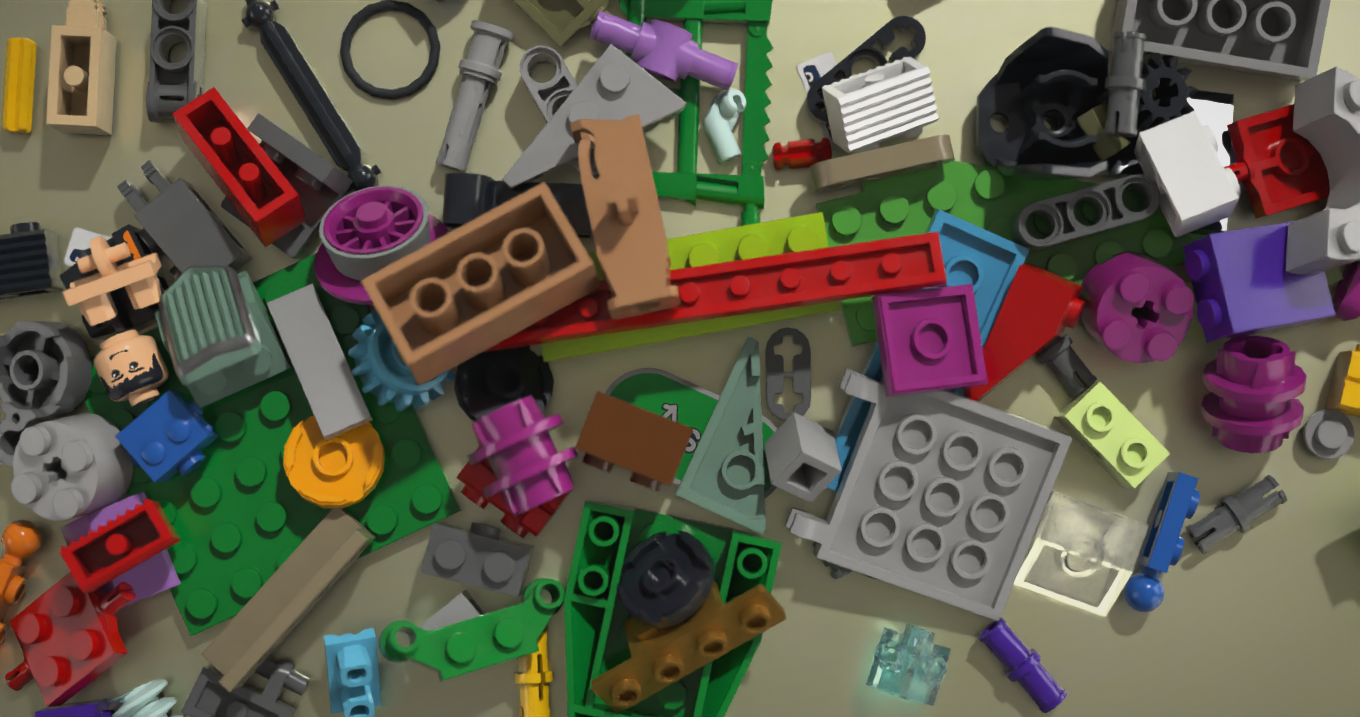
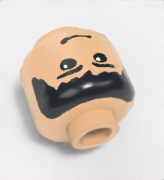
(131, 368)

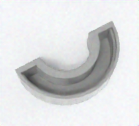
(1330, 119)

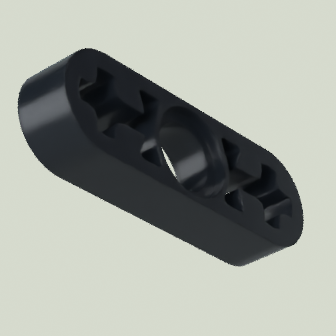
(885, 38)

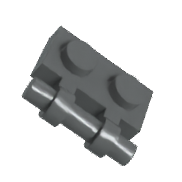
(213, 700)

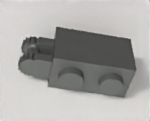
(182, 225)

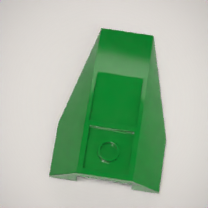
(596, 616)

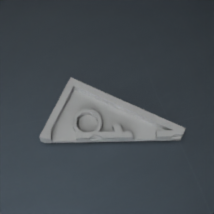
(609, 91)

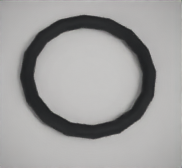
(396, 6)

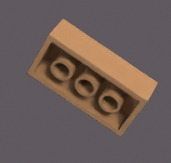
(482, 283)

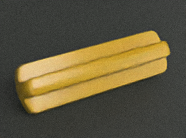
(19, 85)

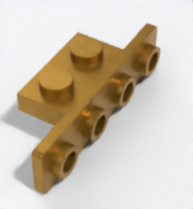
(675, 651)

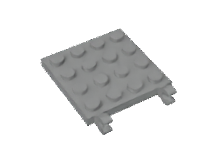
(938, 496)

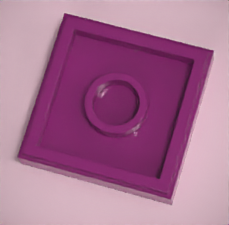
(929, 340)

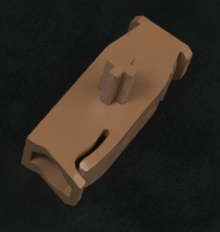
(625, 216)

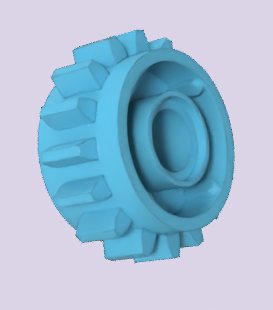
(385, 372)

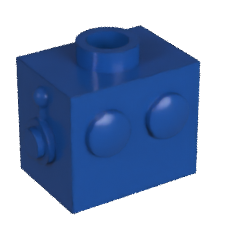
(168, 437)

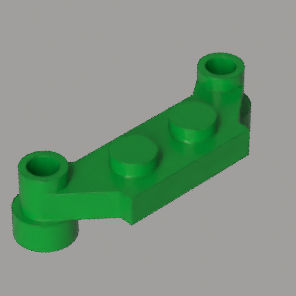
(478, 640)

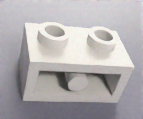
(1188, 173)

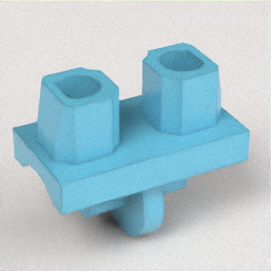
(353, 673)

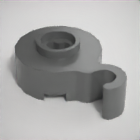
(41, 378)

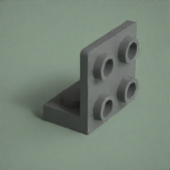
(310, 175)

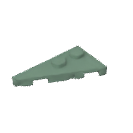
(728, 461)

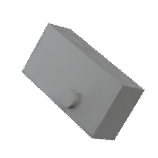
(1235, 35)

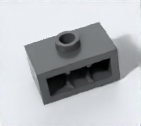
(477, 557)

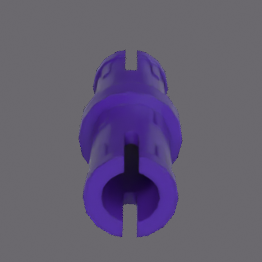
(1022, 665)

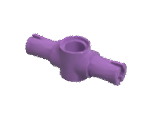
(664, 50)

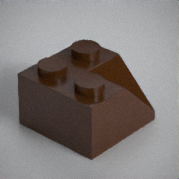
(633, 440)

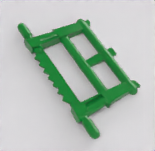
(687, 184)

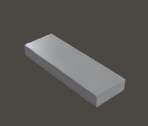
(319, 362)

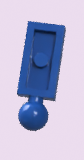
(1162, 545)

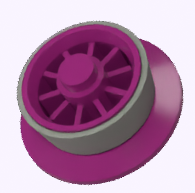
(368, 234)

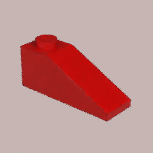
(1029, 320)

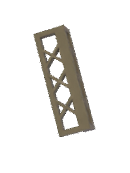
(287, 597)

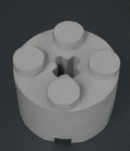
(70, 467)

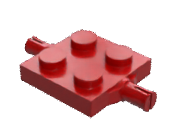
(1276, 163)
(68, 638)

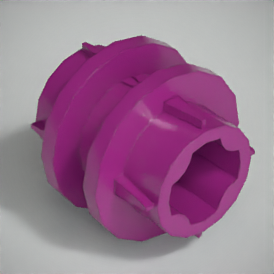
(1253, 394)
(522, 455)

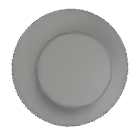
(1328, 433)

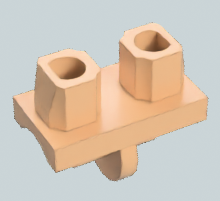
(93, 292)

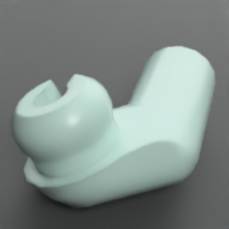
(720, 122)

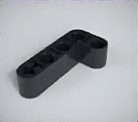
(473, 195)

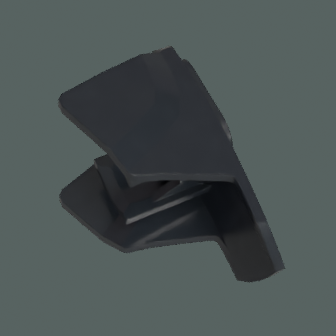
(1054, 81)

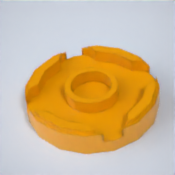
(335, 469)

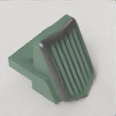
(218, 332)

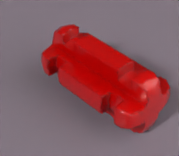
(801, 153)

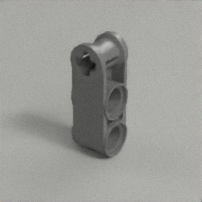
(181, 82)

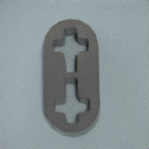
(800, 372)

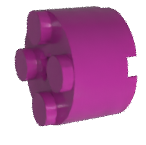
(1160, 312)

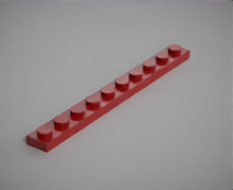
(757, 287)

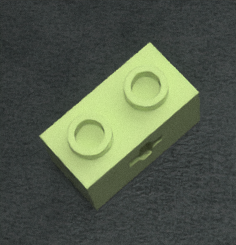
(1112, 435)

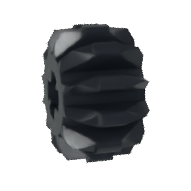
(1169, 88)

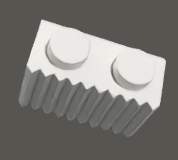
(880, 105)

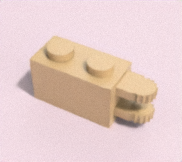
(82, 71)

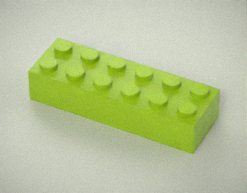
(708, 248)

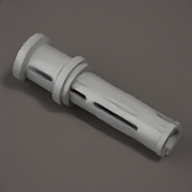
(479, 74)

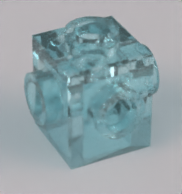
(909, 664)

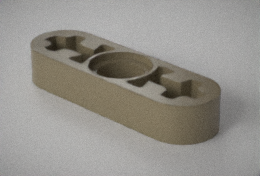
(882, 163)

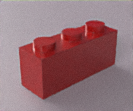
(239, 167)

